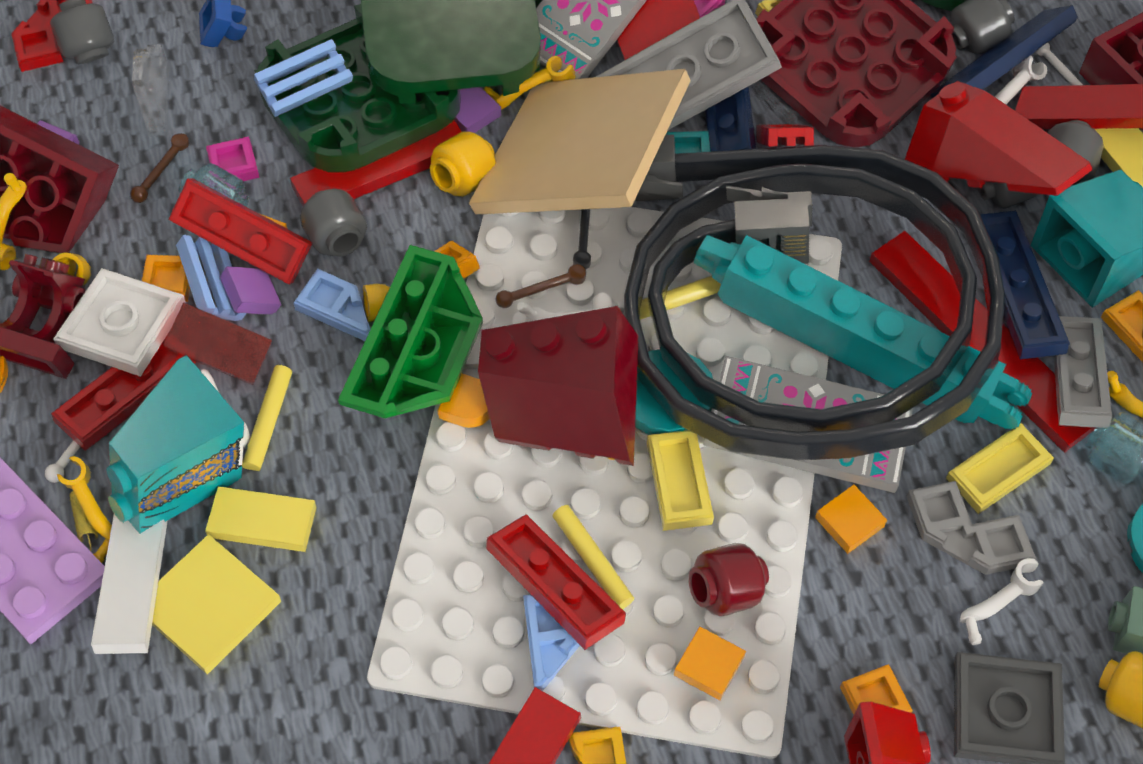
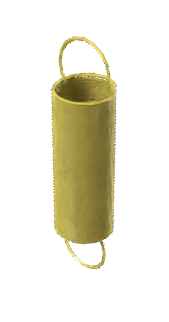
(81, 523)

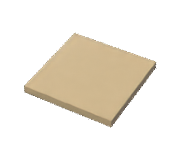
(582, 143)

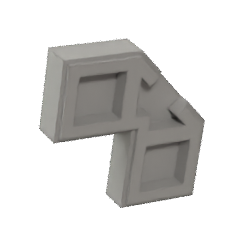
(983, 546)

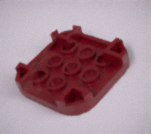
(856, 63)

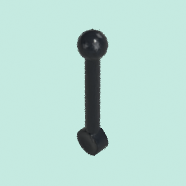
(582, 257)

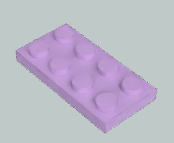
(41, 561)

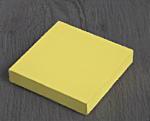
(210, 603)

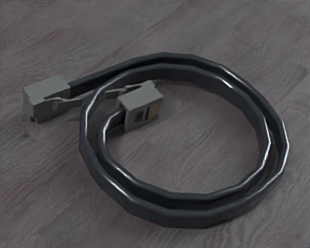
(775, 207)

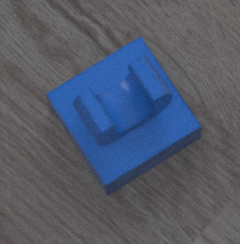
(220, 19)

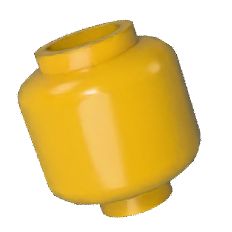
(461, 163)
(1124, 687)

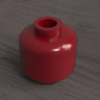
(728, 579)

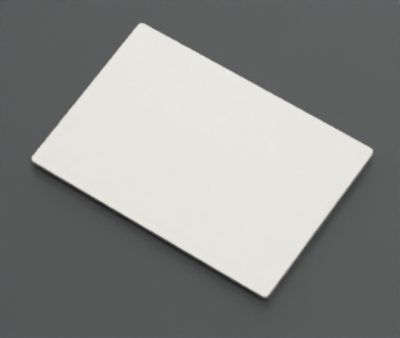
(459, 616)

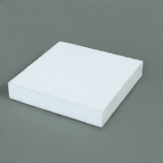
(120, 322)

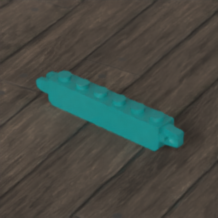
(848, 324)

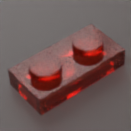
(218, 344)

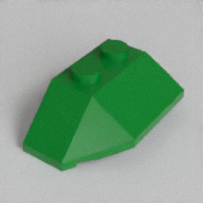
(416, 339)

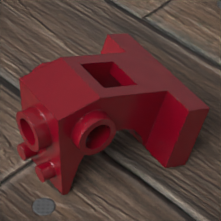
(50, 288)

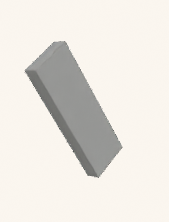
(1083, 376)

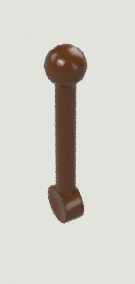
(179, 143)
(575, 275)

